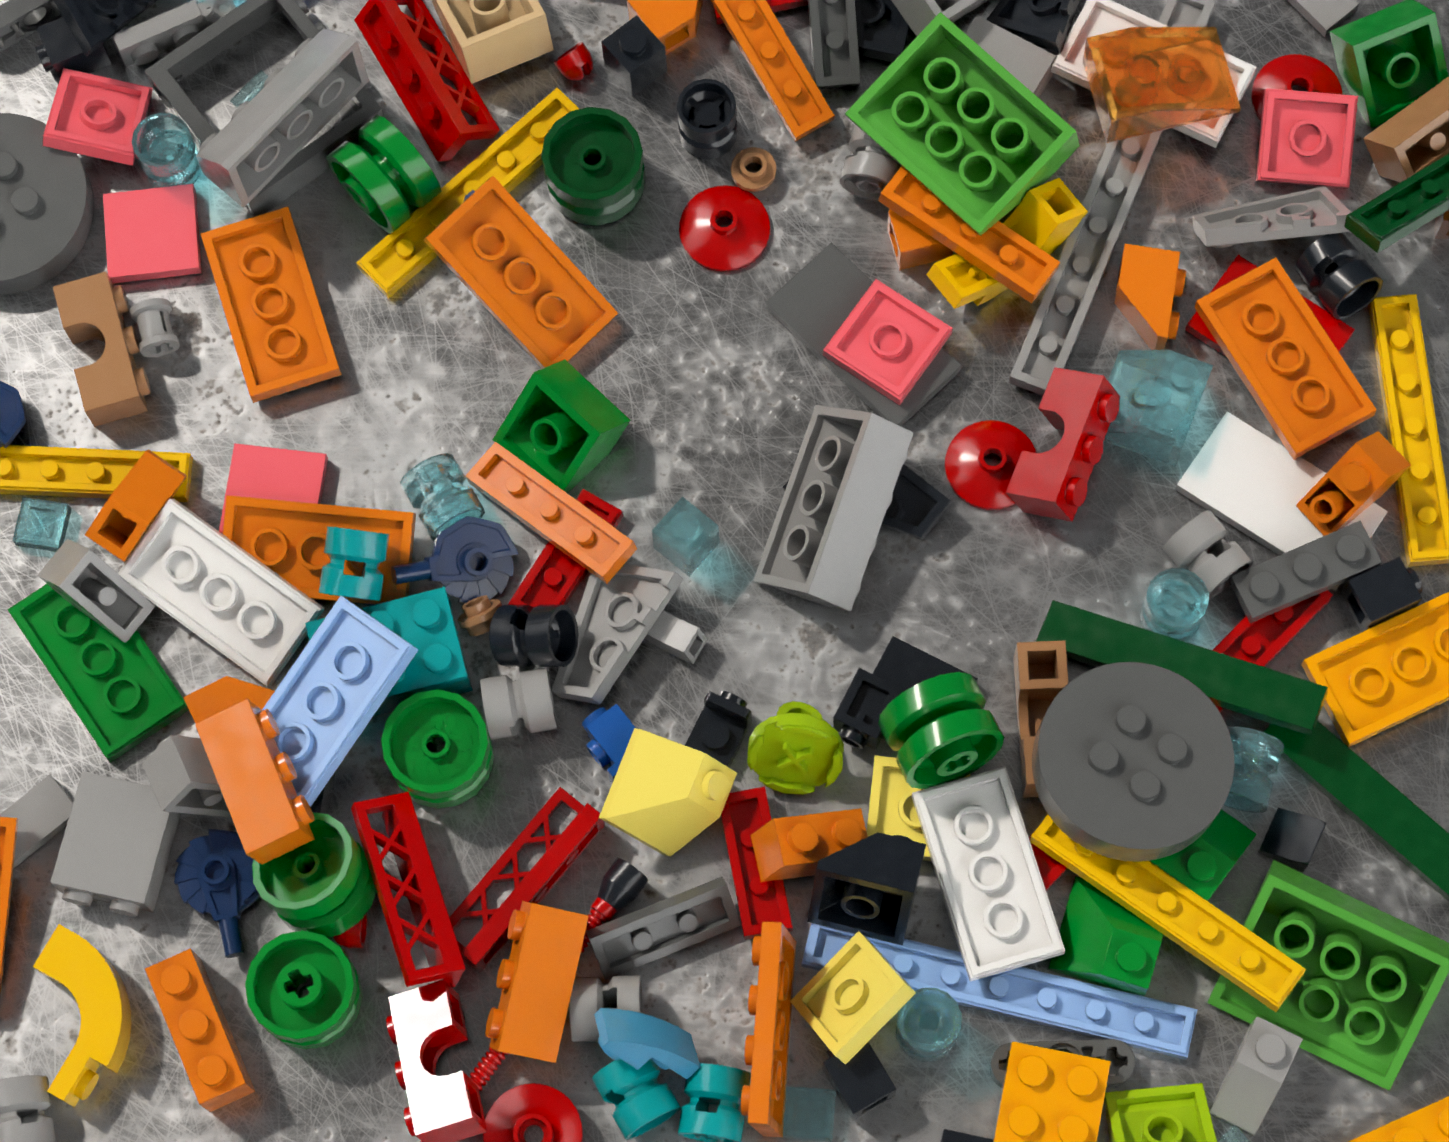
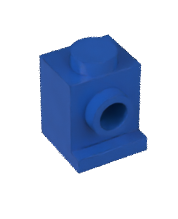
(609, 737)

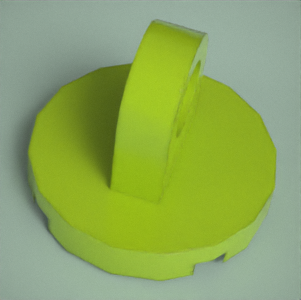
(795, 750)

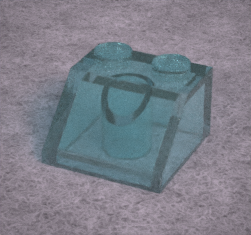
(1156, 401)

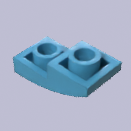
(642, 1037)

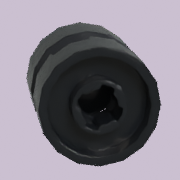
(707, 119)
(1340, 277)
(533, 635)

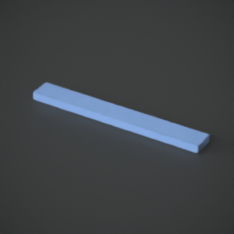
(1028, 994)

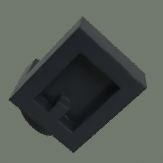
(861, 708)
(721, 726)

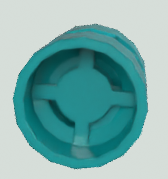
(356, 546)
(714, 1086)
(637, 1096)

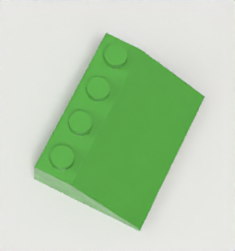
(963, 125)
(1363, 977)

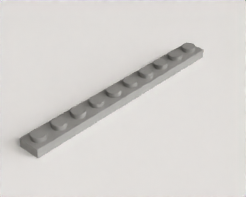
(1094, 238)

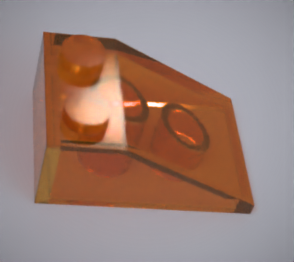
(1157, 79)

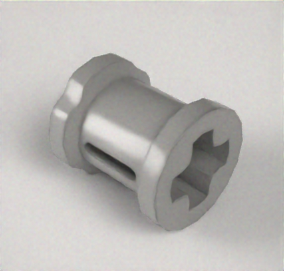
(155, 327)

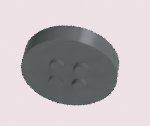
(42, 206)
(1132, 761)

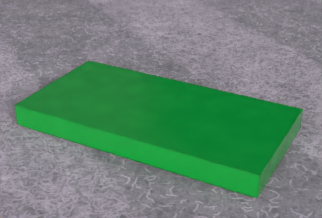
(109, 683)

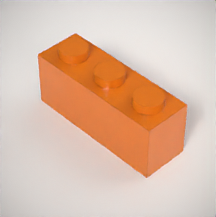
(256, 781)
(536, 981)
(199, 1030)

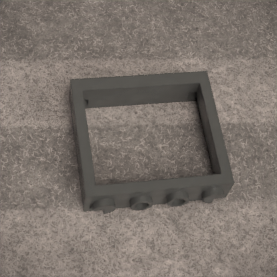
(220, 36)

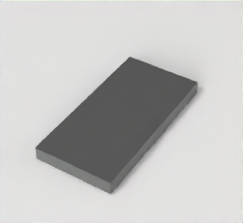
(817, 305)

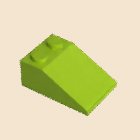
(1159, 1115)

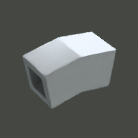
(677, 637)

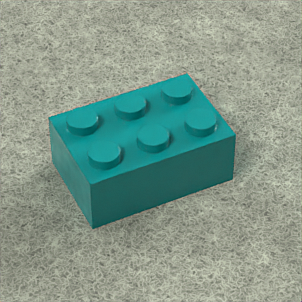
(430, 626)

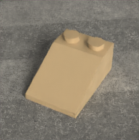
(494, 33)

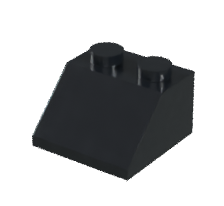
(868, 887)

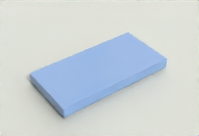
(335, 692)

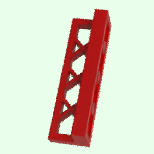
(416, 75)
(534, 883)
(417, 884)

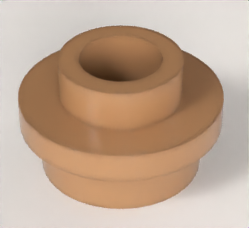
(753, 181)
(478, 615)

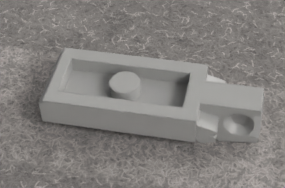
(175, 27)

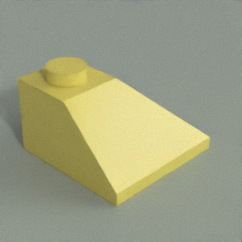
(666, 792)

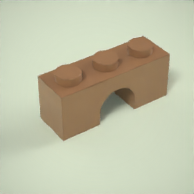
(112, 385)
(1039, 677)

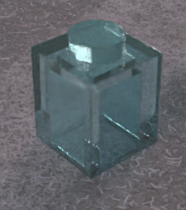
(685, 536)

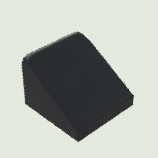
(1292, 838)

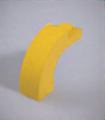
(1042, 217)
(102, 1007)

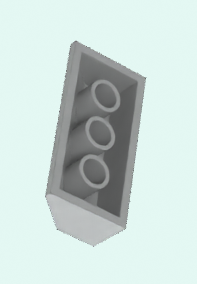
(284, 115)
(834, 506)

